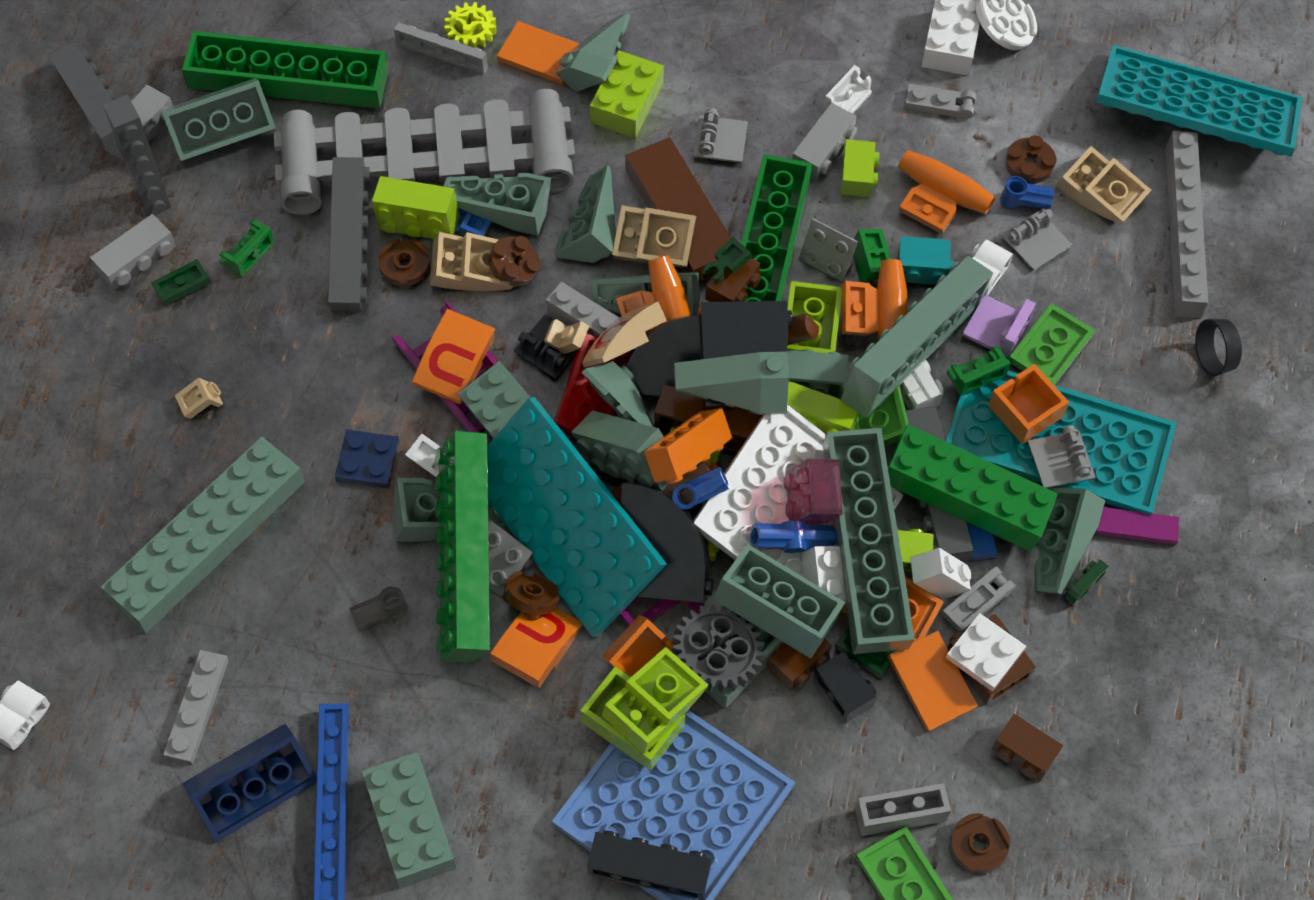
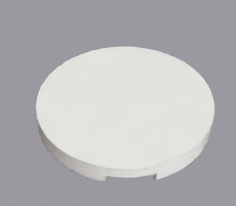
(1007, 22)

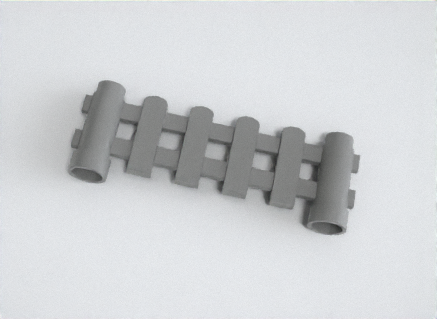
(548, 151)

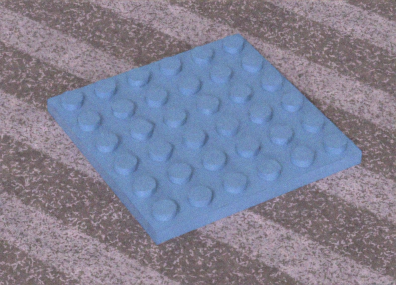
(697, 797)

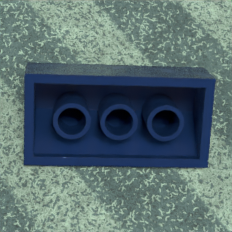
(250, 782)

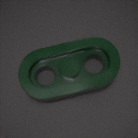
(1092, 575)

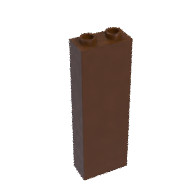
(670, 186)

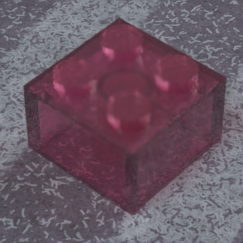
(813, 491)

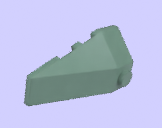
(594, 57)
(593, 222)
(608, 289)
(618, 391)
(415, 508)

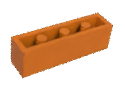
(688, 445)

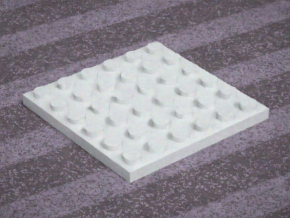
(758, 485)

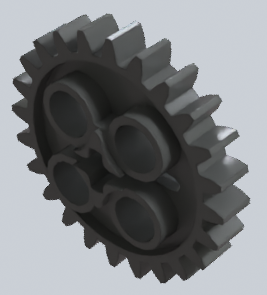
(733, 667)

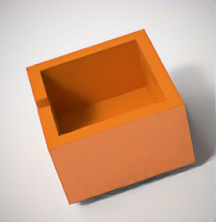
(1031, 406)
(636, 646)

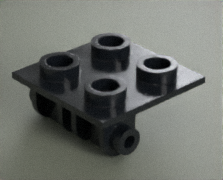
(536, 351)

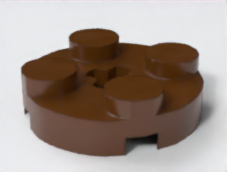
(1034, 148)
(519, 249)
(405, 275)
(520, 590)
(973, 858)

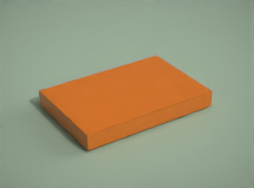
(535, 51)
(932, 681)

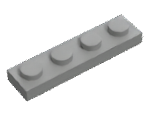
(441, 48)
(196, 707)

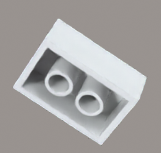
(952, 36)

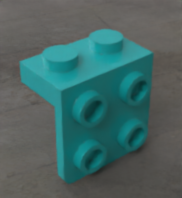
(925, 259)

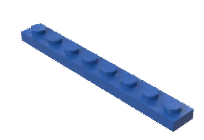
(331, 802)

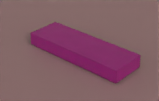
(1139, 526)

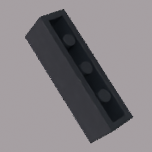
(649, 865)

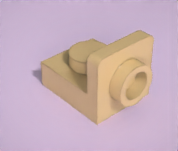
(564, 337)
(197, 397)

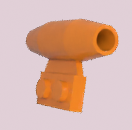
(939, 192)
(666, 290)
(873, 309)

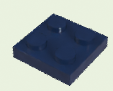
(367, 459)

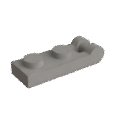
(940, 101)
(978, 599)

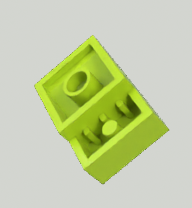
(654, 700)

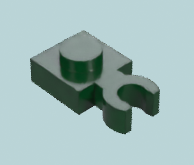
(729, 257)

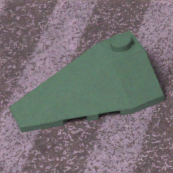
(508, 201)
(744, 381)
(1066, 537)

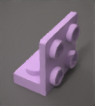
(998, 324)

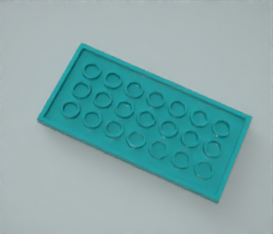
(1201, 100)
(1122, 444)
(567, 518)

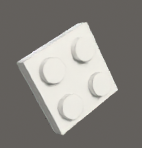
(986, 652)

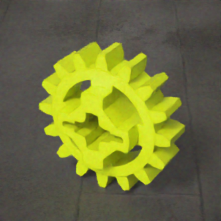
(470, 25)

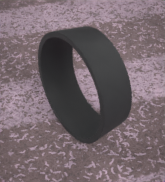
(1205, 346)

